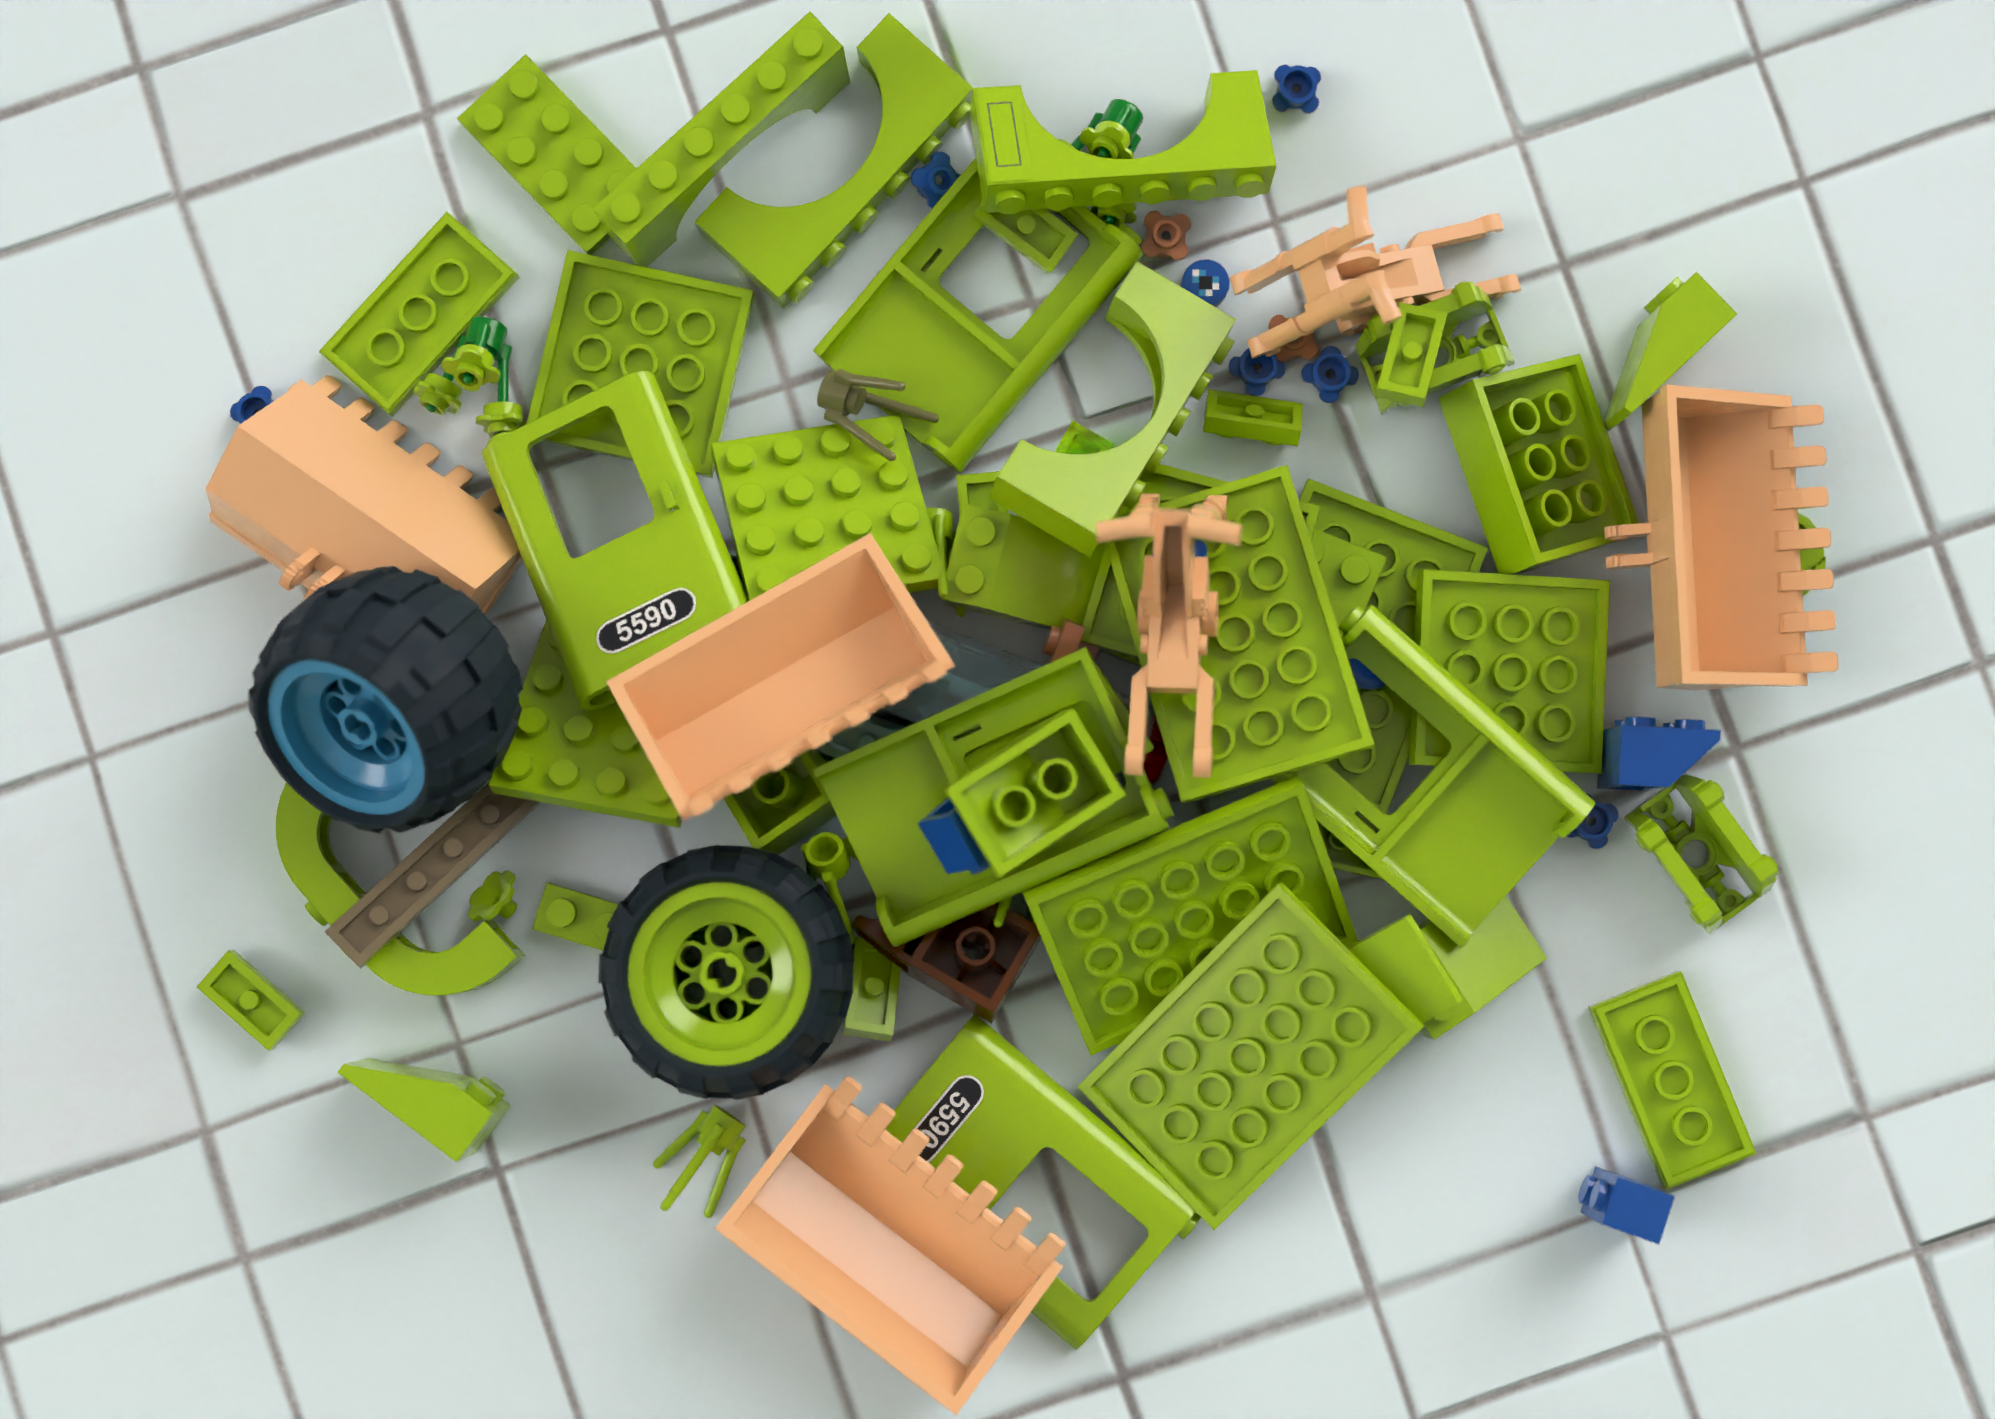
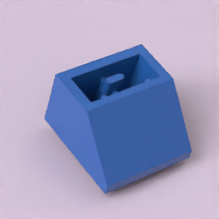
(1649, 756)

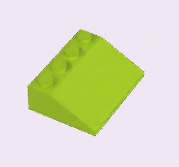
(1538, 463)

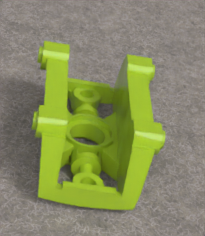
(1461, 305)
(1724, 844)

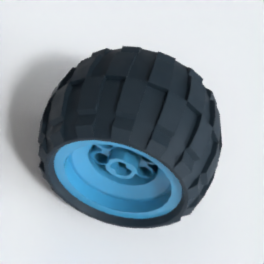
(386, 699)

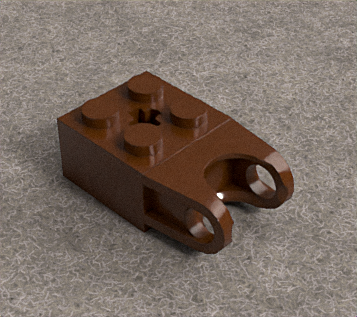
(942, 964)

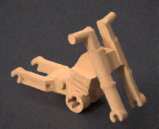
(1356, 281)
(1174, 614)

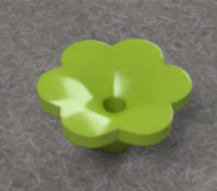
(493, 897)

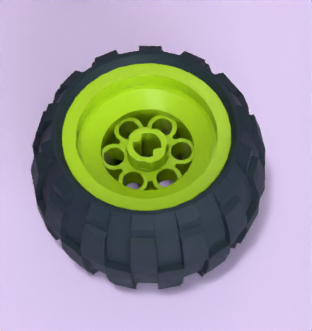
(803, 964)

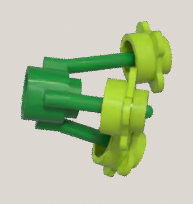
(1113, 137)
(470, 369)

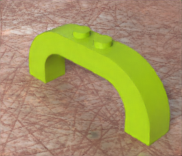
(331, 891)

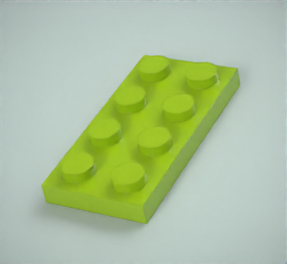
(548, 149)

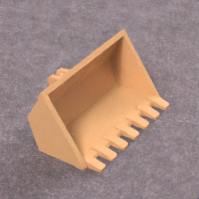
(339, 498)
(1729, 539)
(779, 676)
(892, 1244)

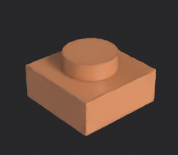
(1063, 640)

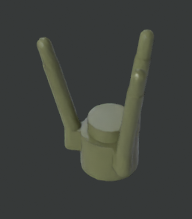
(843, 395)

